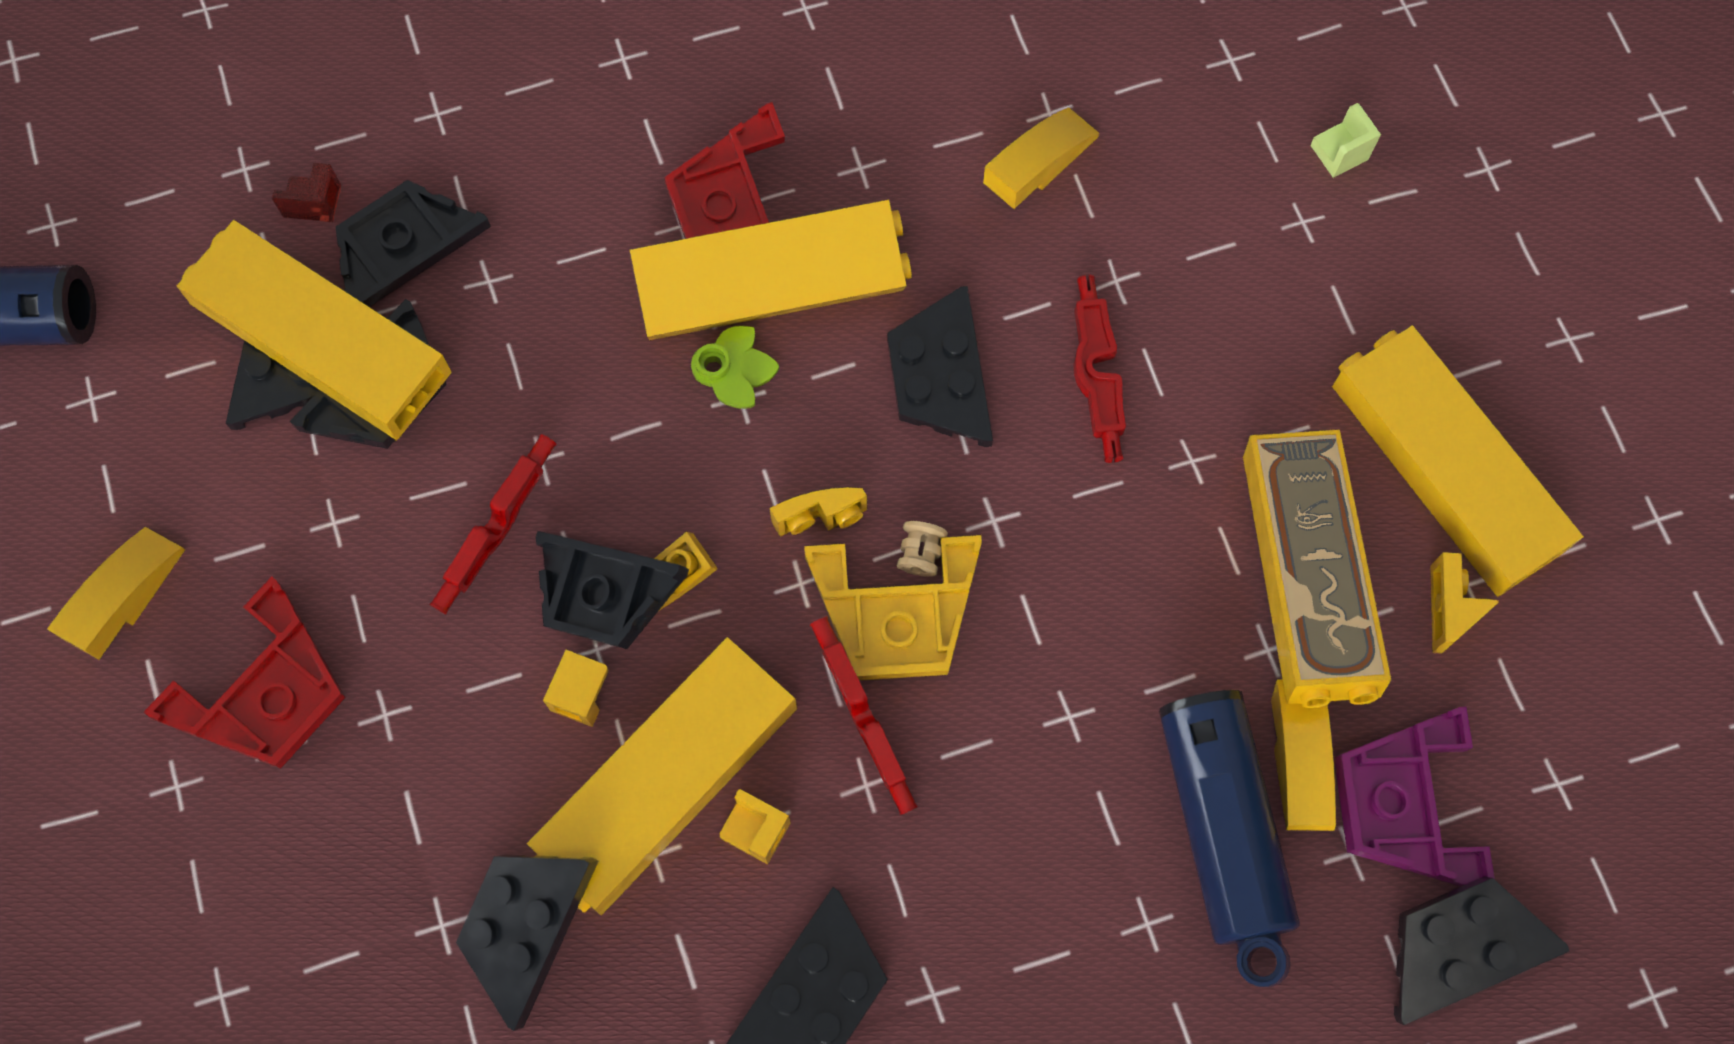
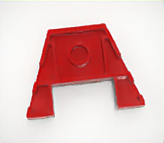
(716, 186)
(273, 701)

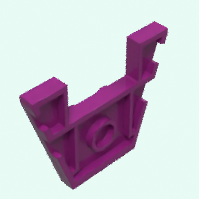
(1392, 803)

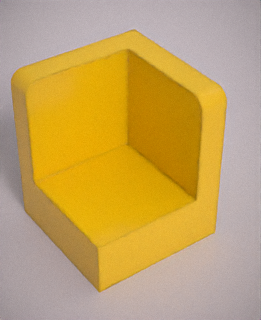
(576, 688)
(755, 827)

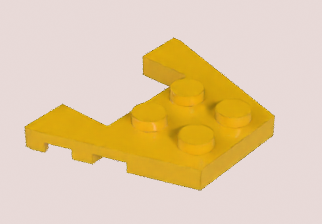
(897, 627)

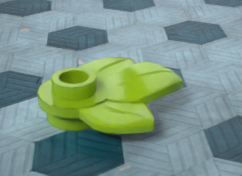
(740, 367)

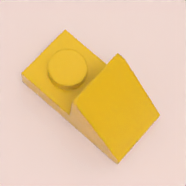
(1450, 611)

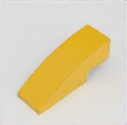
(1038, 156)
(116, 592)
(1304, 764)

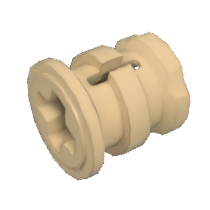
(918, 533)

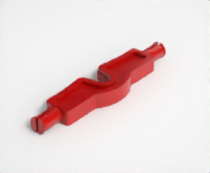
(1101, 388)
(485, 539)
(866, 724)

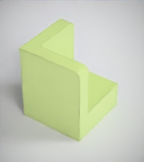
(1347, 142)

